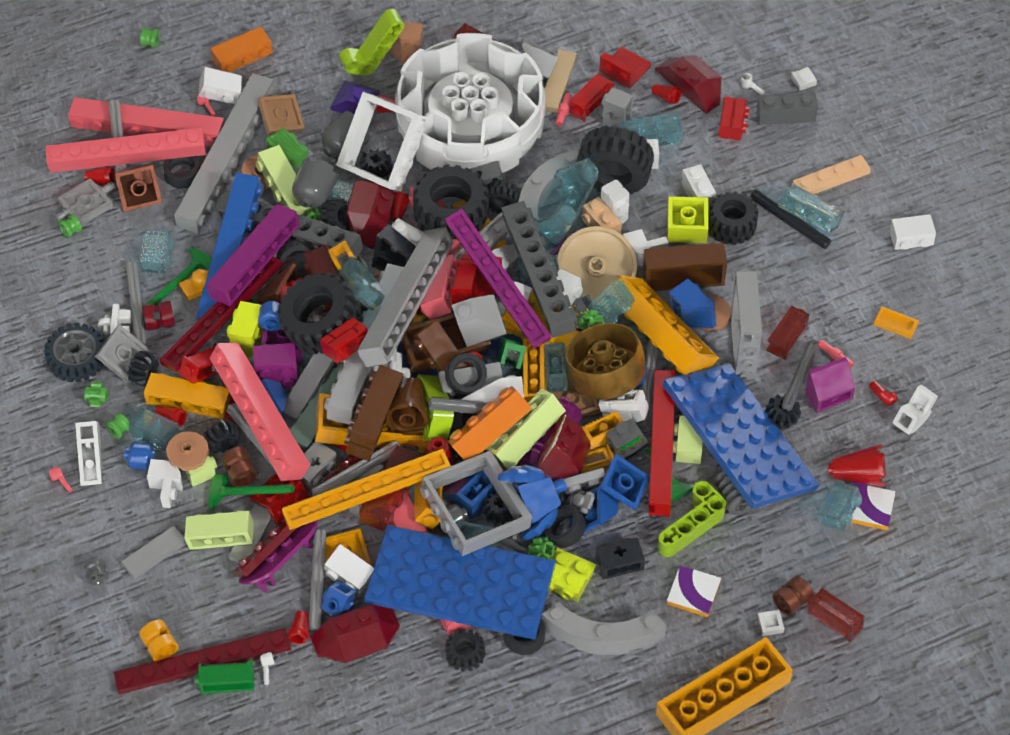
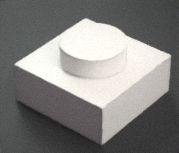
(803, 78)
(770, 622)

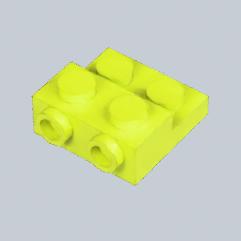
(570, 575)

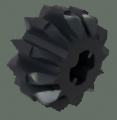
(376, 163)
(141, 367)
(782, 416)
(221, 435)
(496, 510)

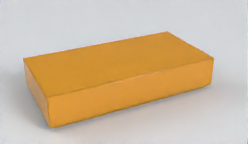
(896, 322)

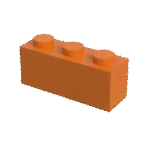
(242, 50)

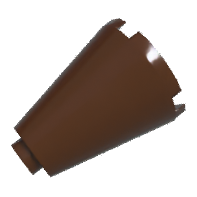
(408, 408)

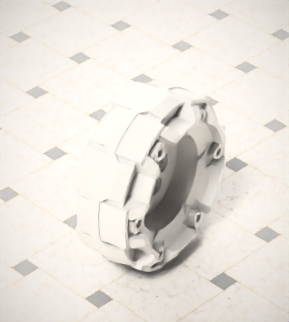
(478, 100)

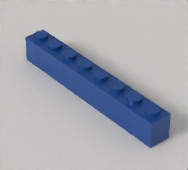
(234, 228)

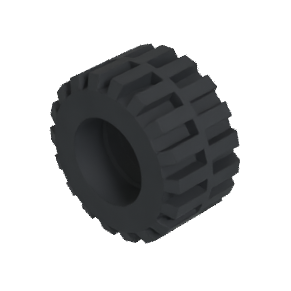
(732, 230)

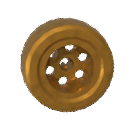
(602, 348)

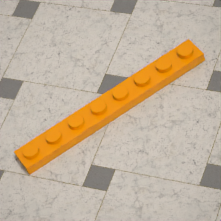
(364, 489)

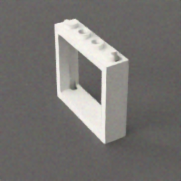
(357, 134)

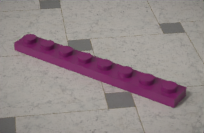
(498, 279)

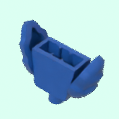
(538, 495)

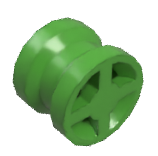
(150, 37)
(70, 225)
(118, 425)

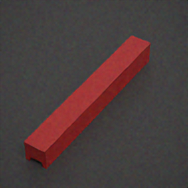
(661, 447)

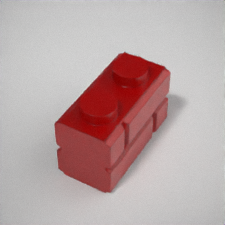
(732, 118)
(344, 340)

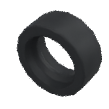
(181, 181)
(290, 247)
(477, 363)
(574, 533)
(526, 648)

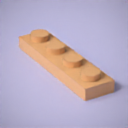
(834, 175)

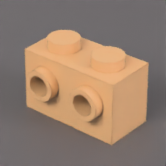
(598, 214)

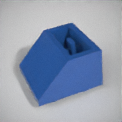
(693, 305)
(470, 492)

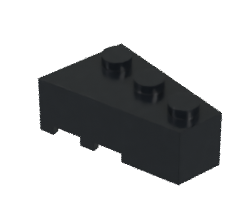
(391, 249)

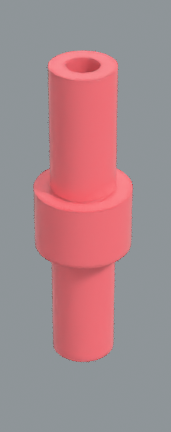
(563, 109)
(834, 353)

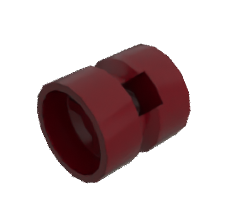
(166, 315)

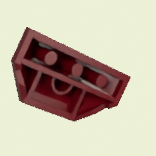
(694, 80)
(369, 210)
(564, 450)
(356, 633)

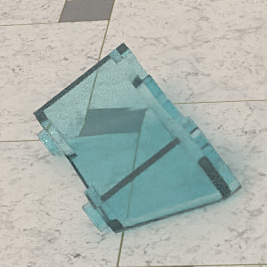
(575, 186)

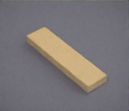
(559, 79)

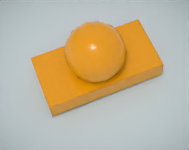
(195, 285)

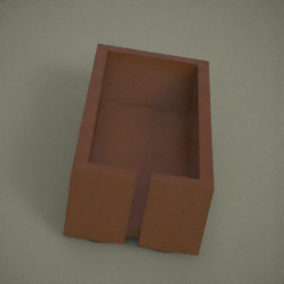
(673, 265)
(417, 359)
(372, 412)

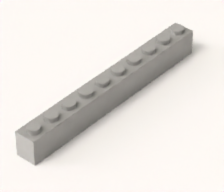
(223, 155)
(405, 297)
(354, 375)

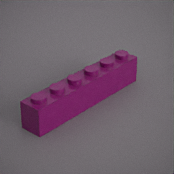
(253, 255)

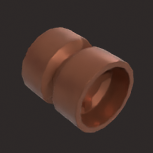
(239, 467)
(793, 595)

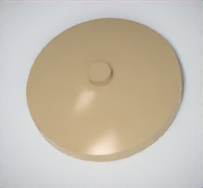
(598, 258)

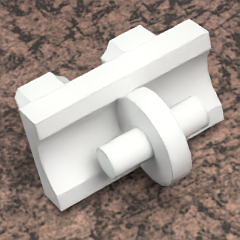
(118, 316)

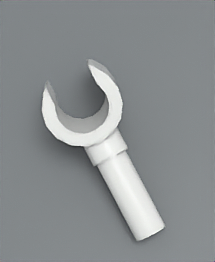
(749, 84)
(266, 660)

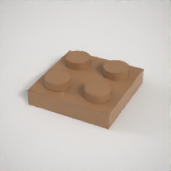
(280, 113)

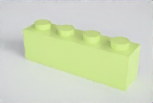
(280, 177)
(528, 430)

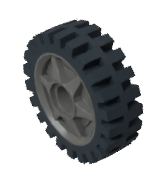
(61, 352)

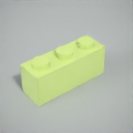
(219, 530)

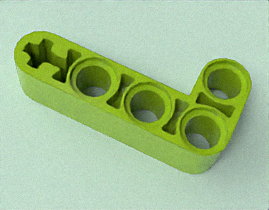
(375, 47)
(439, 421)
(672, 540)

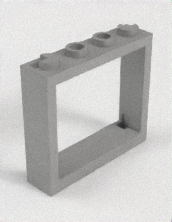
(746, 324)
(506, 491)

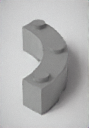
(542, 181)
(600, 636)

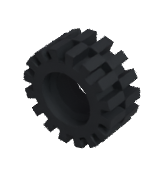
(502, 195)
(334, 213)
(469, 660)

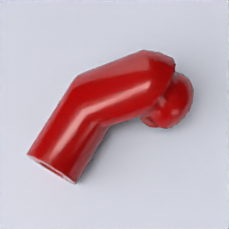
(882, 394)

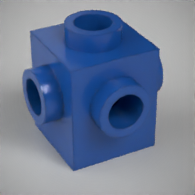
(338, 599)

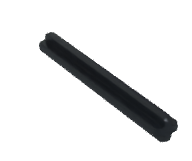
(792, 220)

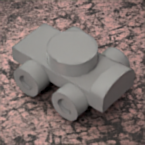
(581, 501)

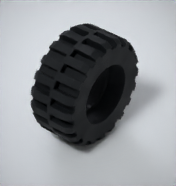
(618, 156)
(449, 183)
(307, 296)

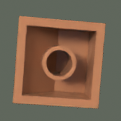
(408, 41)

